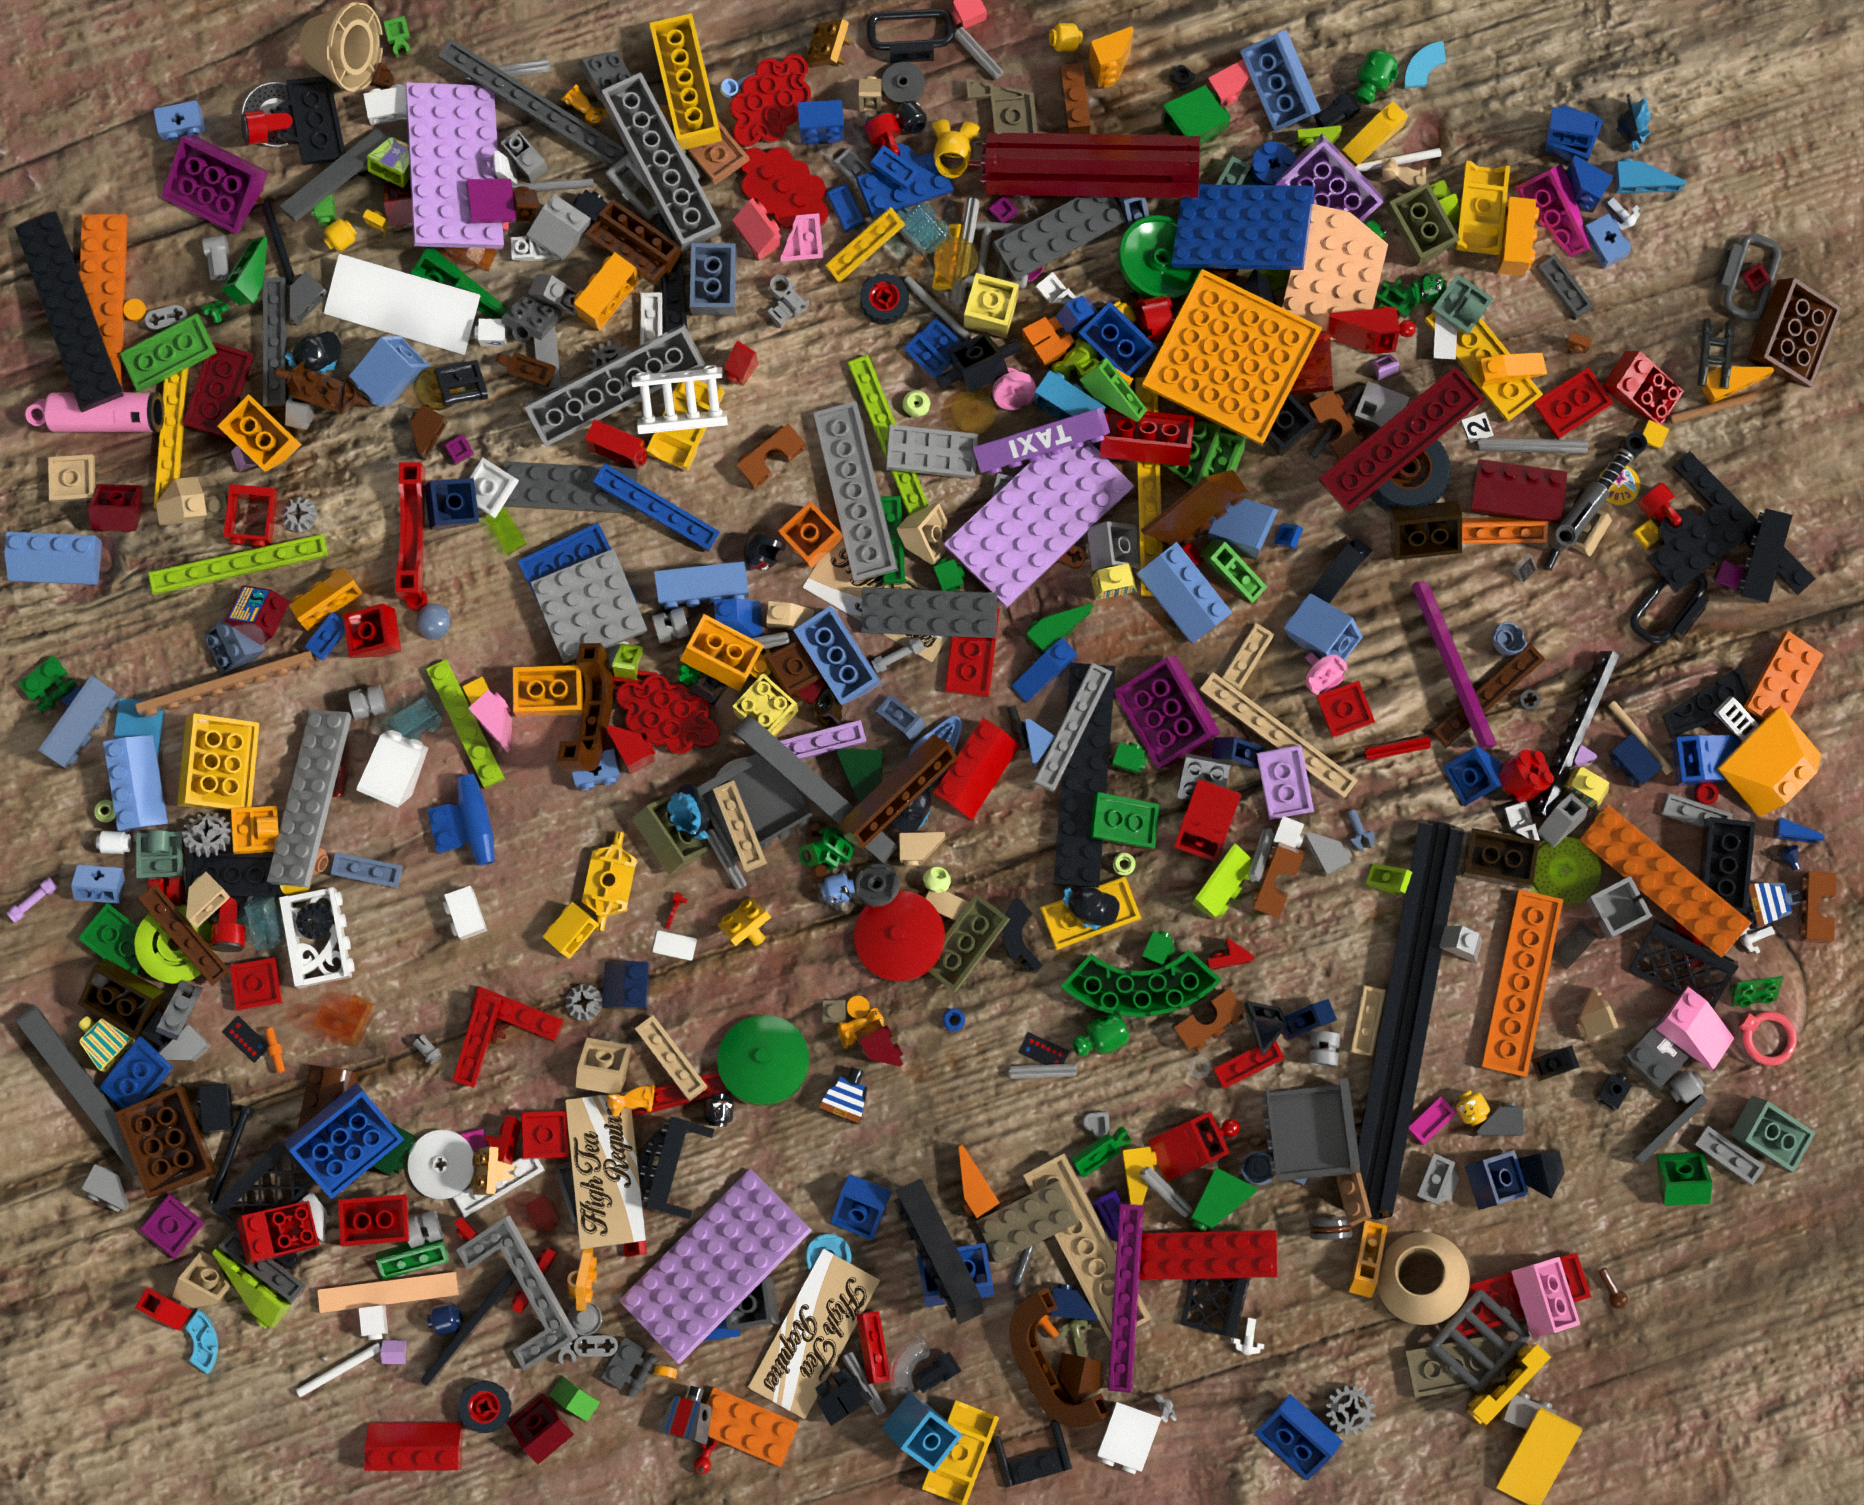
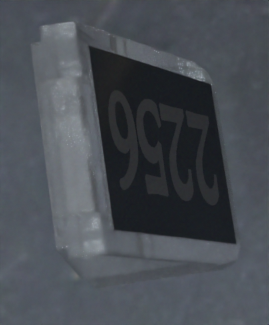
(1524, 568)

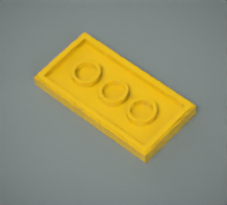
(1068, 931)
(1539, 1457)

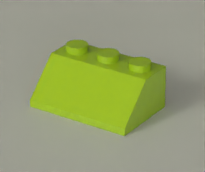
(1224, 883)

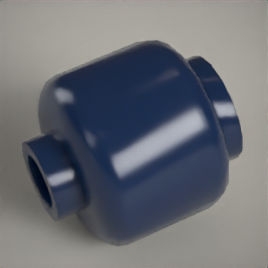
(445, 1318)

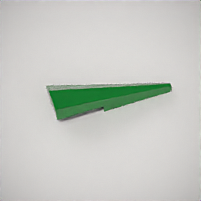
(439, 269)

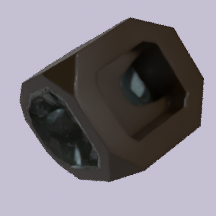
(828, 709)

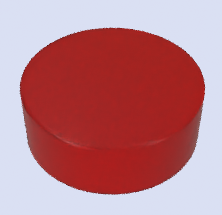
(417, 604)
(1706, 793)

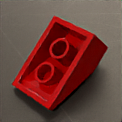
(373, 1220)

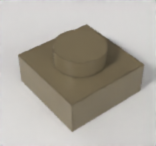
(216, 507)
(834, 1011)

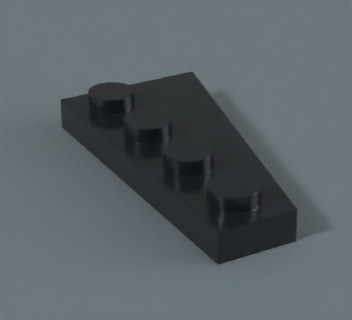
(1699, 709)

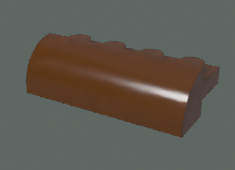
(635, 241)
(322, 1088)

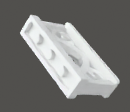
(302, 966)

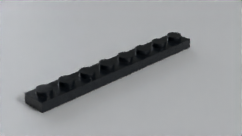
(1714, 493)
(1575, 732)

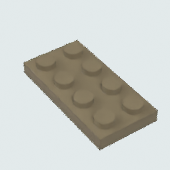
(1027, 1221)
(1431, 1374)

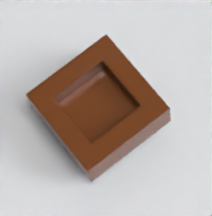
(1578, 343)

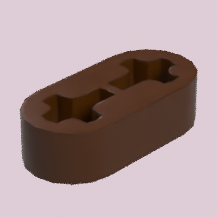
(1067, 560)

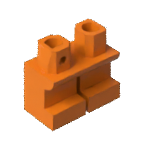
(1045, 342)

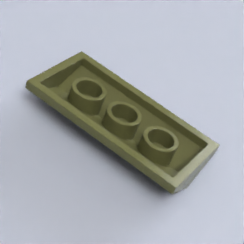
(968, 941)

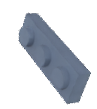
(366, 870)

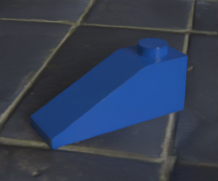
(1045, 670)

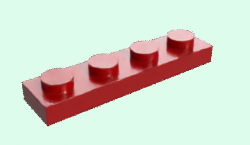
(524, 1016)
(477, 1040)

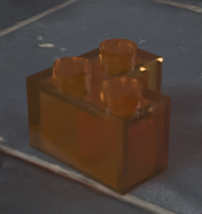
(350, 1025)

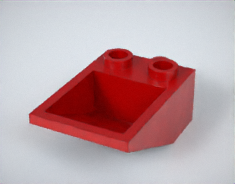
(1370, 329)
(1188, 1146)

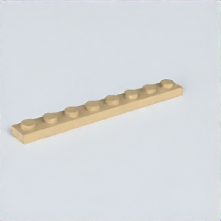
(1277, 733)

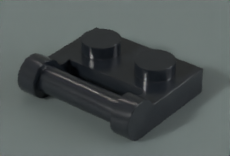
(459, 376)

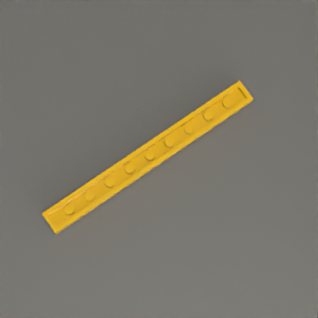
(1148, 491)

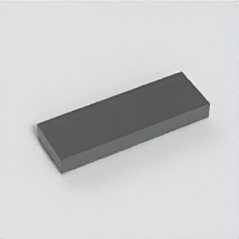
(1564, 286)

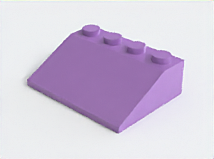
(1334, 180)

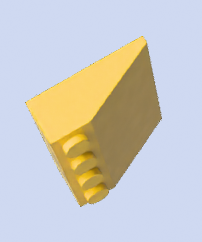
(217, 763)

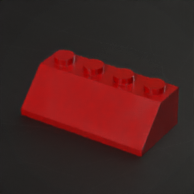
(1152, 439)
(976, 769)
(413, 1446)

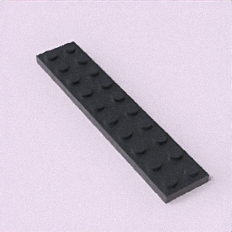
(69, 311)
(1086, 773)

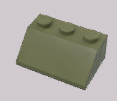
(1422, 224)
(670, 846)

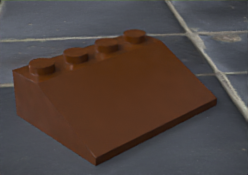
(1794, 331)
(1197, 509)
(166, 1142)

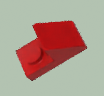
(1236, 956)
(507, 1142)

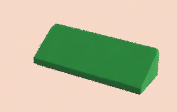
(405, 1259)

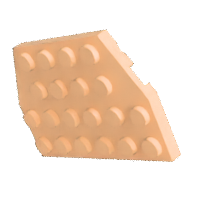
(1339, 268)

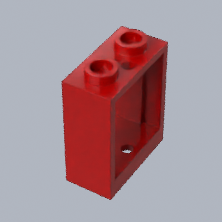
(616, 445)
(252, 493)

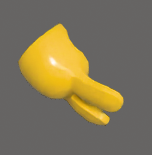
(953, 145)

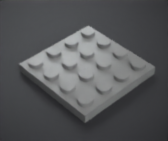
(589, 605)

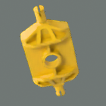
(609, 899)

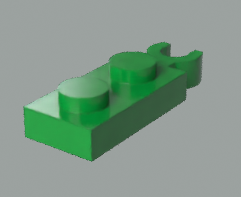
(1100, 1152)

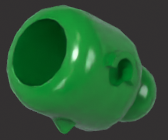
(1375, 74)
(1102, 1035)

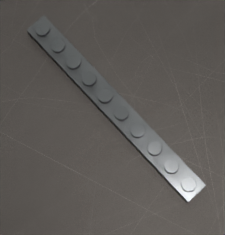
(532, 103)

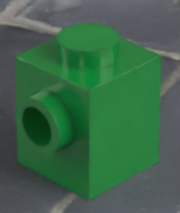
(949, 575)
(1129, 758)
(1159, 948)

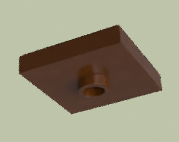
(793, 668)

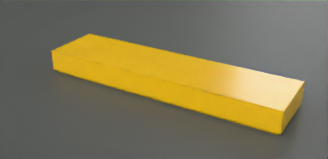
(865, 244)

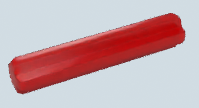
(1397, 748)

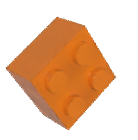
(810, 534)

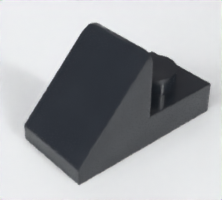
(710, 689)
(1555, 1063)

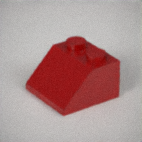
(372, 632)
(632, 747)

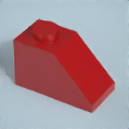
(740, 364)

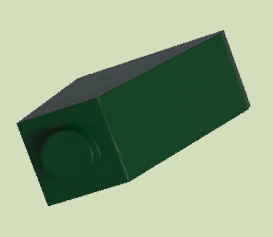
(862, 770)

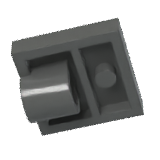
(604, 71)
(530, 319)
(1202, 768)

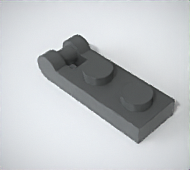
(178, 1010)

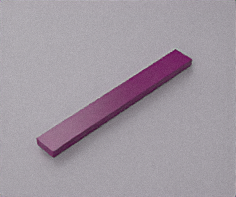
(1454, 665)
(1126, 1297)

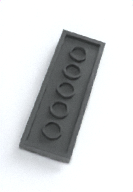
(1057, 234)
(563, 488)
(929, 612)

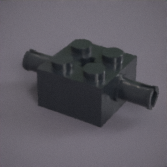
(977, 362)

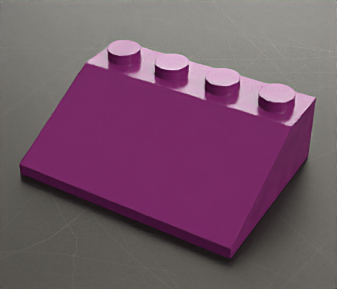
(213, 183)
(1166, 711)

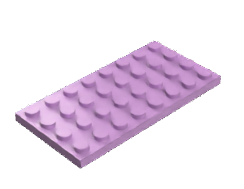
(449, 142)
(1037, 519)
(715, 1265)

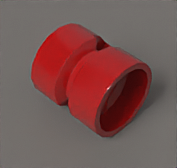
(173, 888)

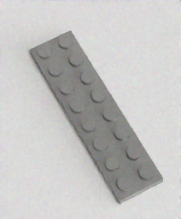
(855, 491)
(309, 798)

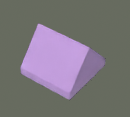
(1385, 366)
(242, 460)
(1583, 757)
(393, 1352)

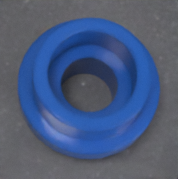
(953, 1012)

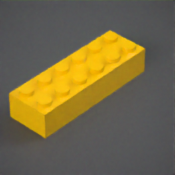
(685, 81)

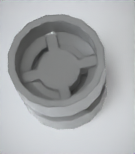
(676, 619)
(367, 702)
(1324, 1057)
(418, 1235)

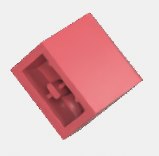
(757, 230)

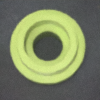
(98, 811)
(1124, 857)

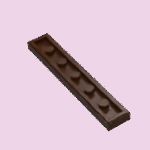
(1490, 693)

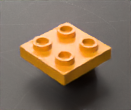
(254, 829)
(583, 1279)

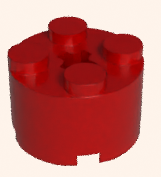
(1154, 317)
(1525, 775)

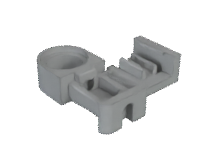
(787, 302)

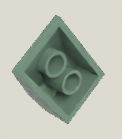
(1772, 1133)

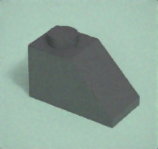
(304, 297)
(1503, 1122)

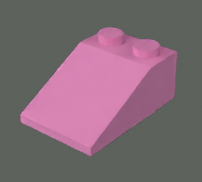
(1696, 1029)

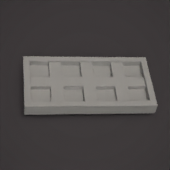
(931, 451)

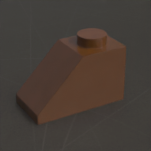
(525, 204)
(427, 428)

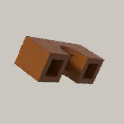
(1075, 99)
(1329, 408)
(783, 442)
(1284, 860)
(1814, 926)
(1227, 1011)

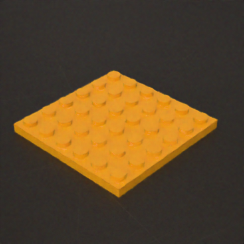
(1232, 357)

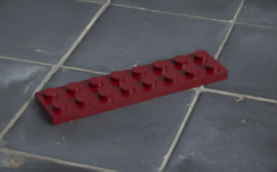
(1401, 440)

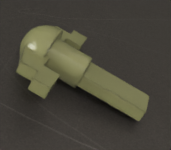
(1074, 1325)

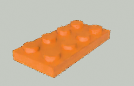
(1783, 677)
(750, 1427)

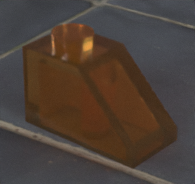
(477, 257)

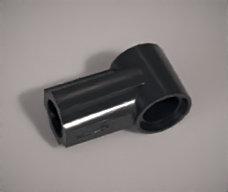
(1341, 109)
(941, 1370)

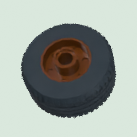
(1421, 486)

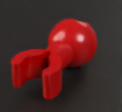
(703, 1460)

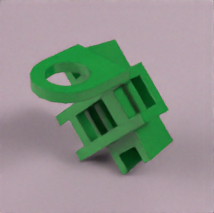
(1408, 297)
(821, 850)

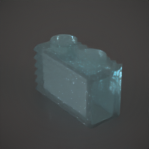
(926, 227)
(416, 719)
(264, 923)

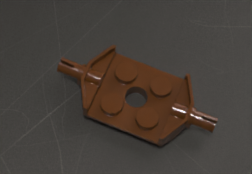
(336, 394)

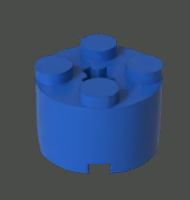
(1267, 156)

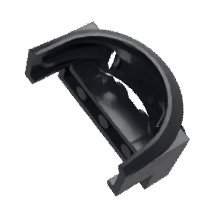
(657, 1180)

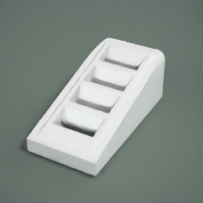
(504, 167)
(1721, 712)

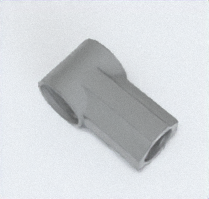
(216, 252)

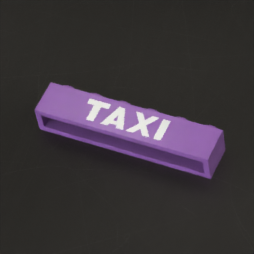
(1041, 440)

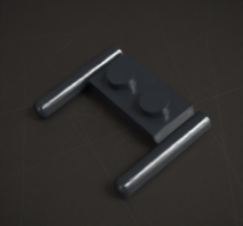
(1036, 1465)

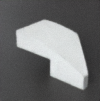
(1054, 291)
(1520, 820)
(319, 1214)

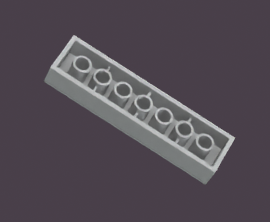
(660, 161)
(610, 385)

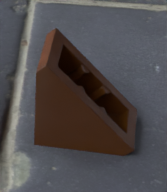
(1081, 1375)

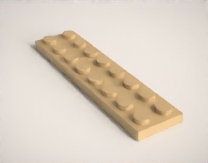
(1085, 1243)

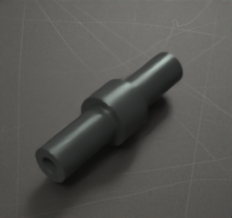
(1018, 728)

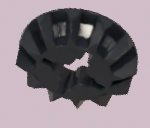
(321, 928)

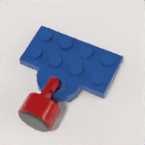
(880, 191)

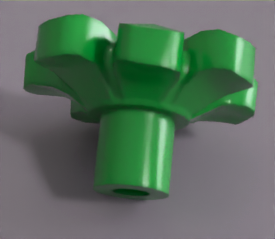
(215, 310)
(687, 674)

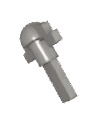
(1166, 1407)

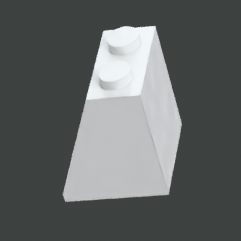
(393, 768)
(1128, 1437)

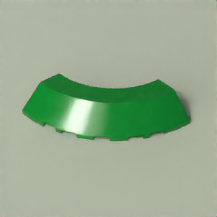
(1141, 992)

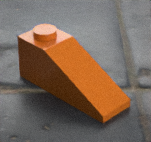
(976, 1191)

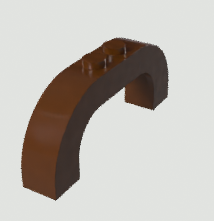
(589, 748)
(1038, 1371)

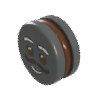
(1330, 1228)

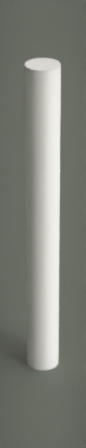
(1403, 159)
(339, 1369)

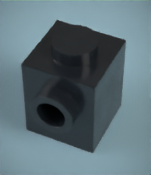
(590, 204)
(1613, 1091)

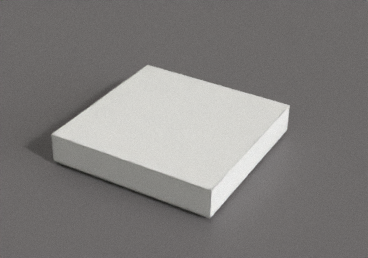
(492, 487)

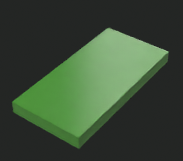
(167, 353)

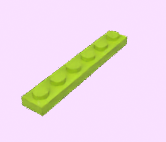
(465, 724)

